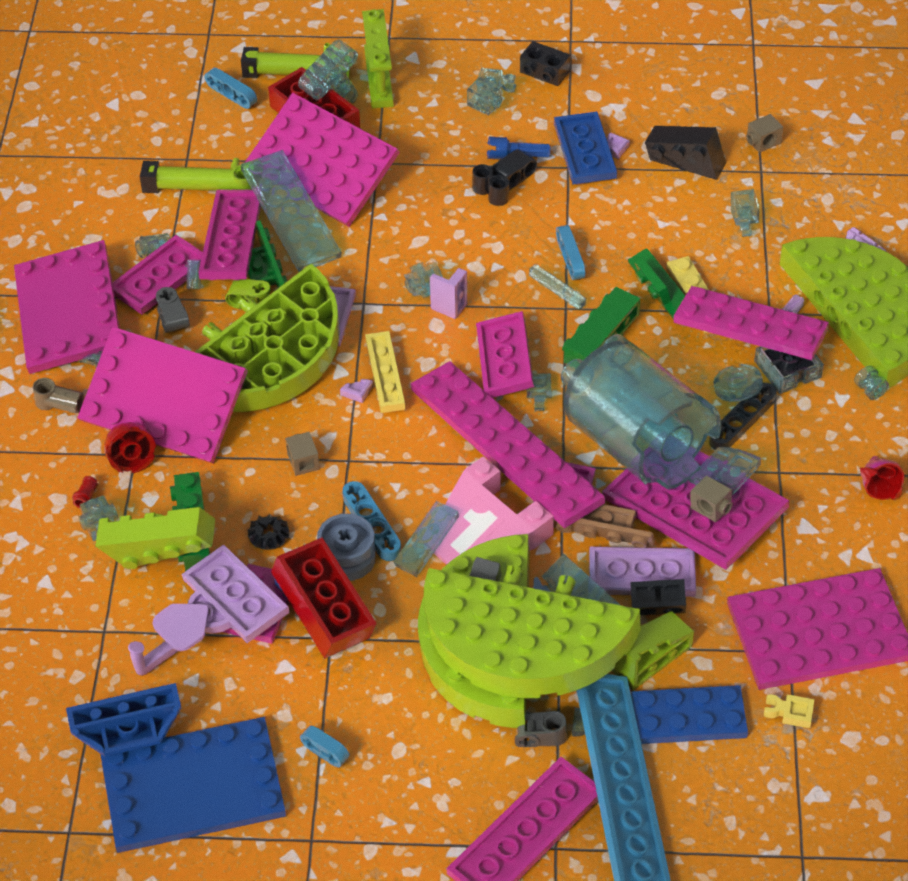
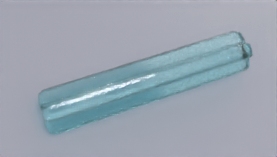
(557, 286)

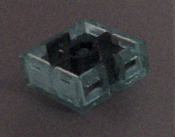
(787, 370)

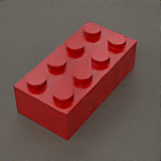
(331, 101)
(323, 597)

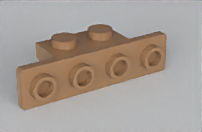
(610, 523)

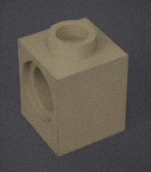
(764, 133)
(302, 453)
(711, 499)

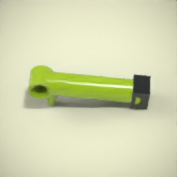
(258, 62)
(191, 178)

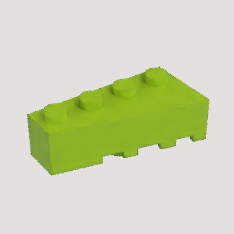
(155, 536)

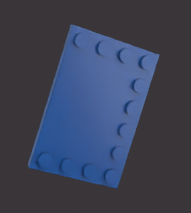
(193, 785)

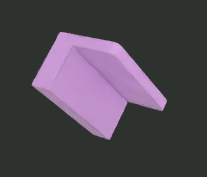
(450, 295)

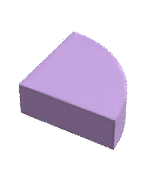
(617, 145)
(357, 391)

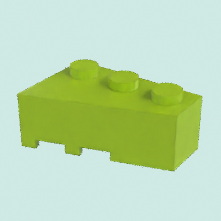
(654, 649)

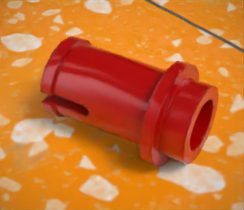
(85, 491)

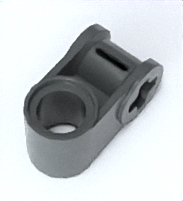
(170, 310)
(539, 730)

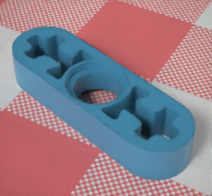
(230, 88)
(570, 252)

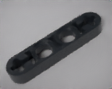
(745, 418)

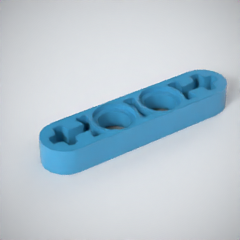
(376, 518)

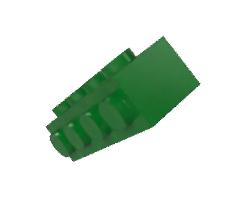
(610, 318)
(188, 495)

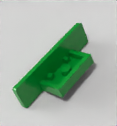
(263, 262)
(657, 281)

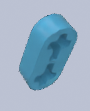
(324, 746)

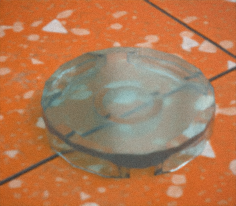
(738, 383)

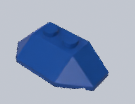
(126, 720)

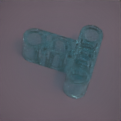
(330, 73)

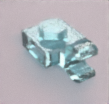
(497, 77)
(540, 391)

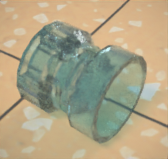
(870, 381)

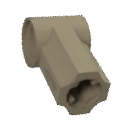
(50, 396)

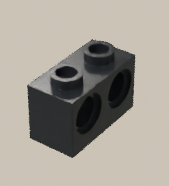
(545, 63)
(658, 596)

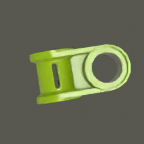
(248, 287)

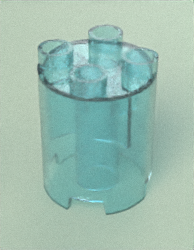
(639, 412)

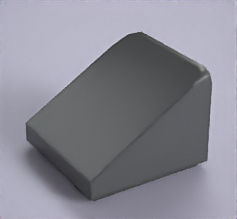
(486, 569)

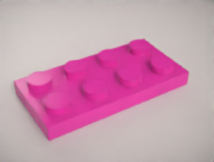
(160, 269)
(504, 354)

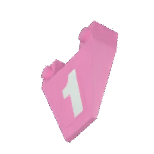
(486, 517)

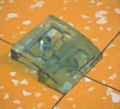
(728, 467)

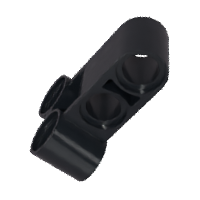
(502, 176)

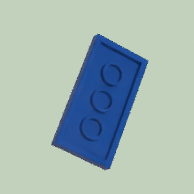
(585, 148)
(690, 714)

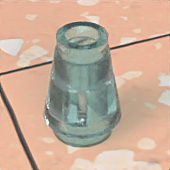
(150, 243)

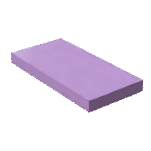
(618, 566)

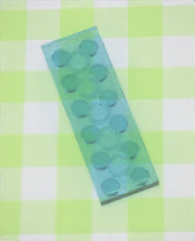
(291, 210)

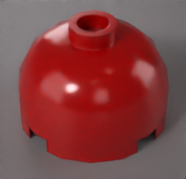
(129, 447)

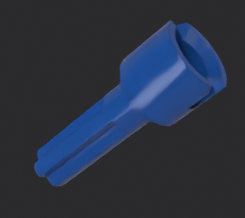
(504, 147)

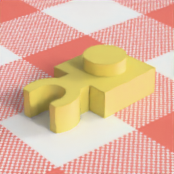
(794, 710)

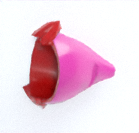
(883, 479)

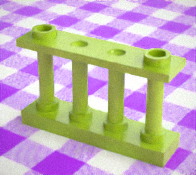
(377, 58)

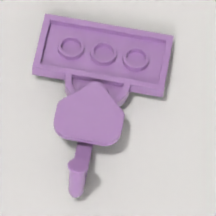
(223, 598)

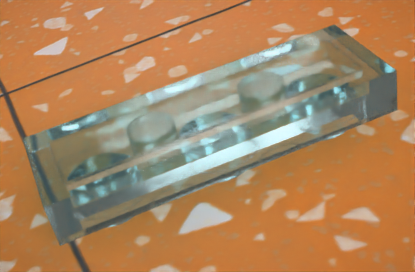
(426, 538)

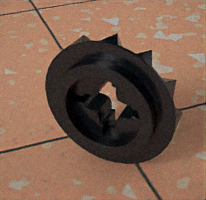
(270, 540)

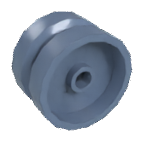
(351, 543)

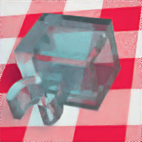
(745, 210)

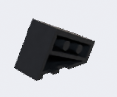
(687, 149)

